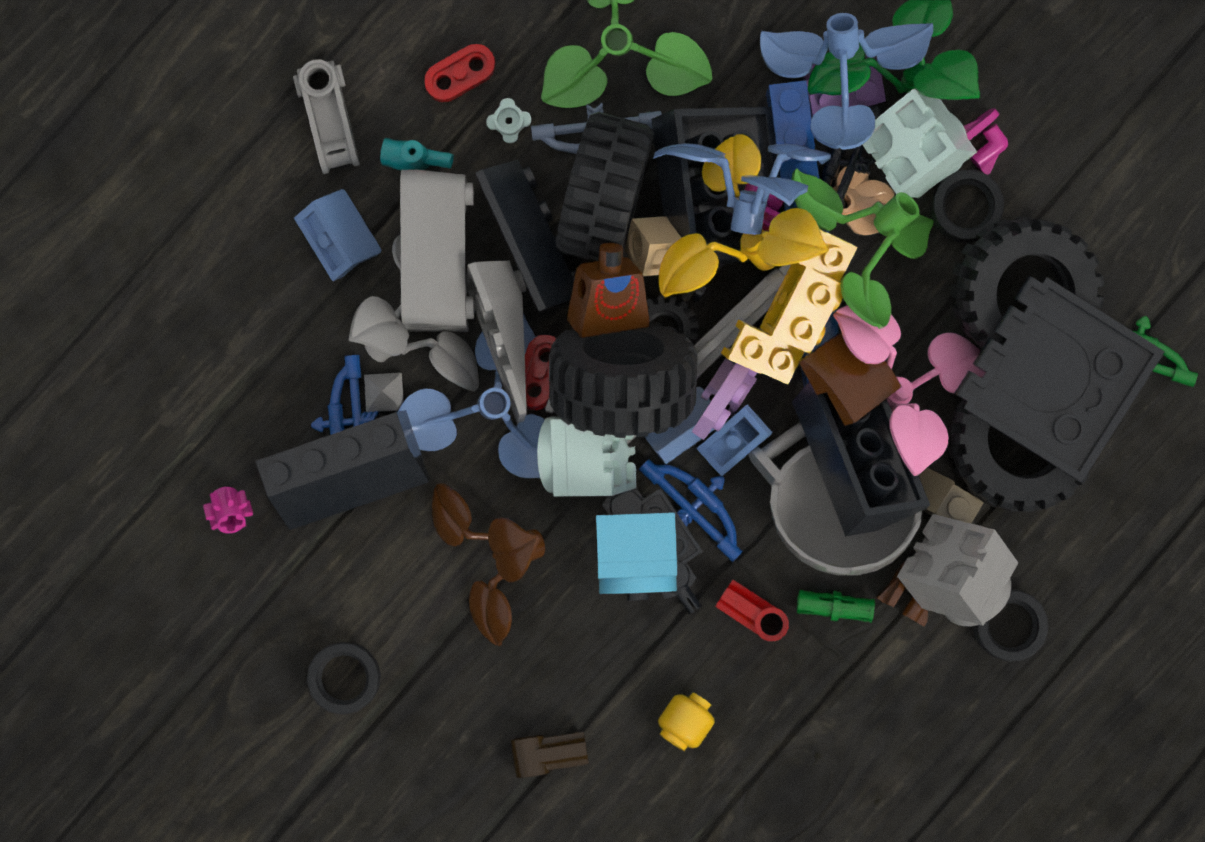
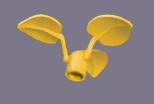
(790, 239)

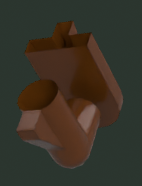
(891, 595)

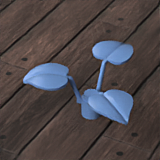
(796, 51)
(751, 205)
(435, 430)

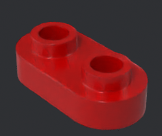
(457, 70)
(537, 371)

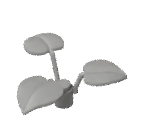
(385, 336)

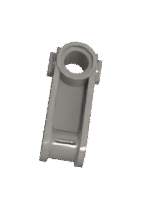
(327, 115)

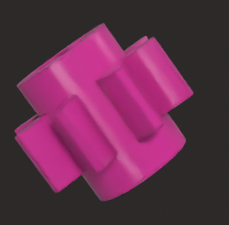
(228, 509)

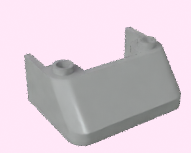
(434, 251)

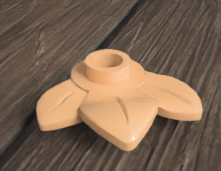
(862, 195)

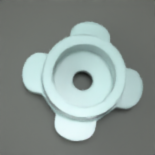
(509, 131)

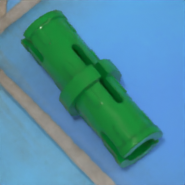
(835, 606)

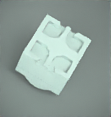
(918, 144)
(583, 462)

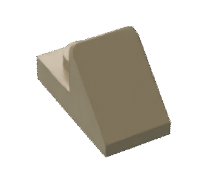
(947, 498)

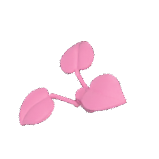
(916, 433)

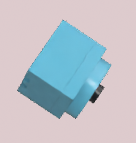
(636, 554)

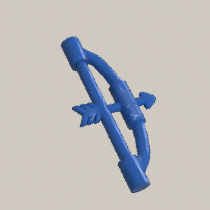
(336, 422)
(704, 495)

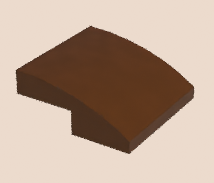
(850, 383)

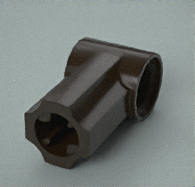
(540, 754)

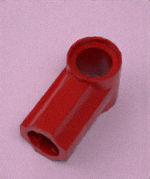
(750, 609)

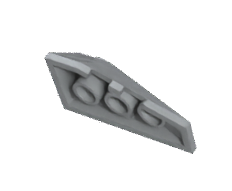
(500, 314)

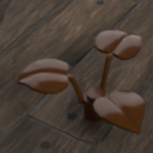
(512, 551)

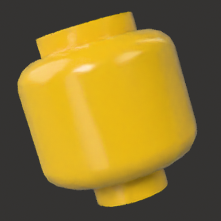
(686, 721)

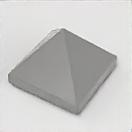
(383, 392)

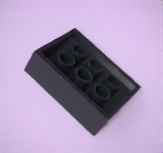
(684, 195)

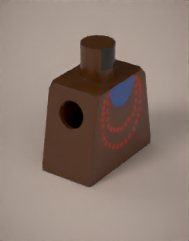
(608, 295)

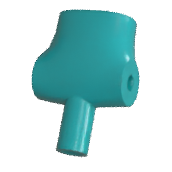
(412, 156)

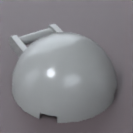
(809, 521)

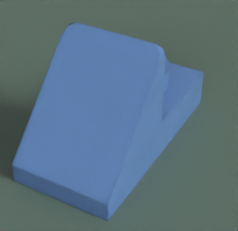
(734, 440)

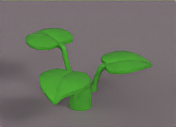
(575, 79)
(896, 219)

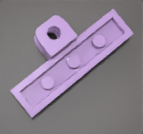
(730, 387)

